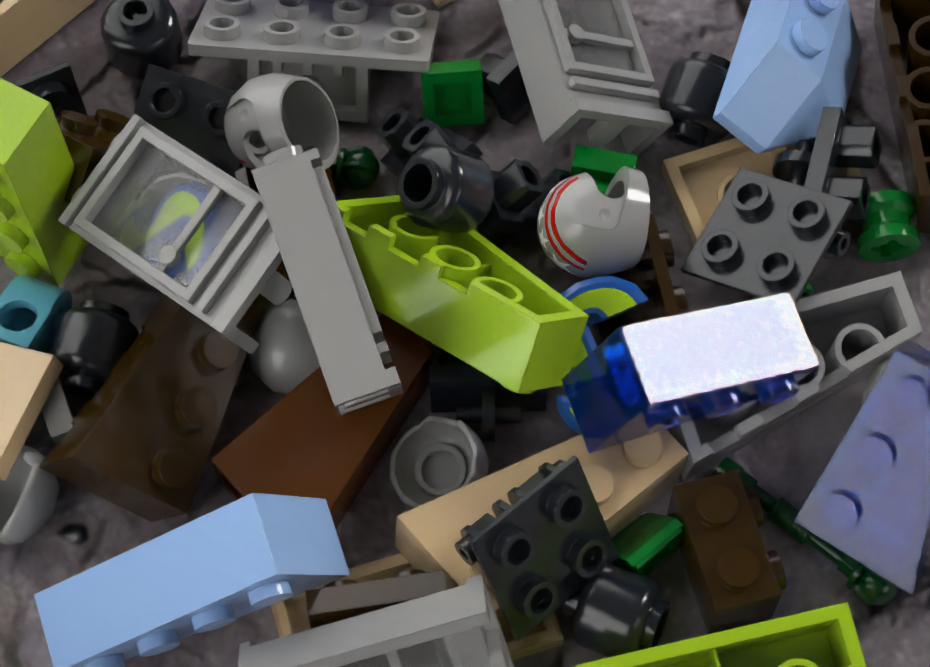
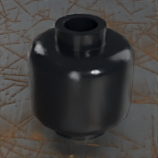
(141, 35)
(692, 96)
(446, 189)
(90, 345)
(618, 612)

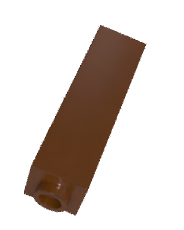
(315, 451)

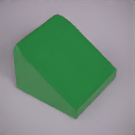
(647, 542)

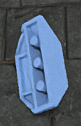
(786, 69)

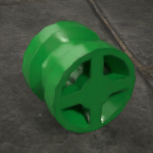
(888, 228)

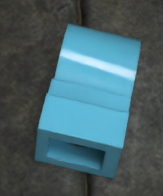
(31, 312)

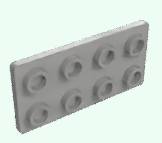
(320, 41)

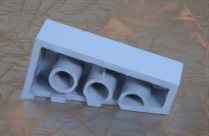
(192, 580)

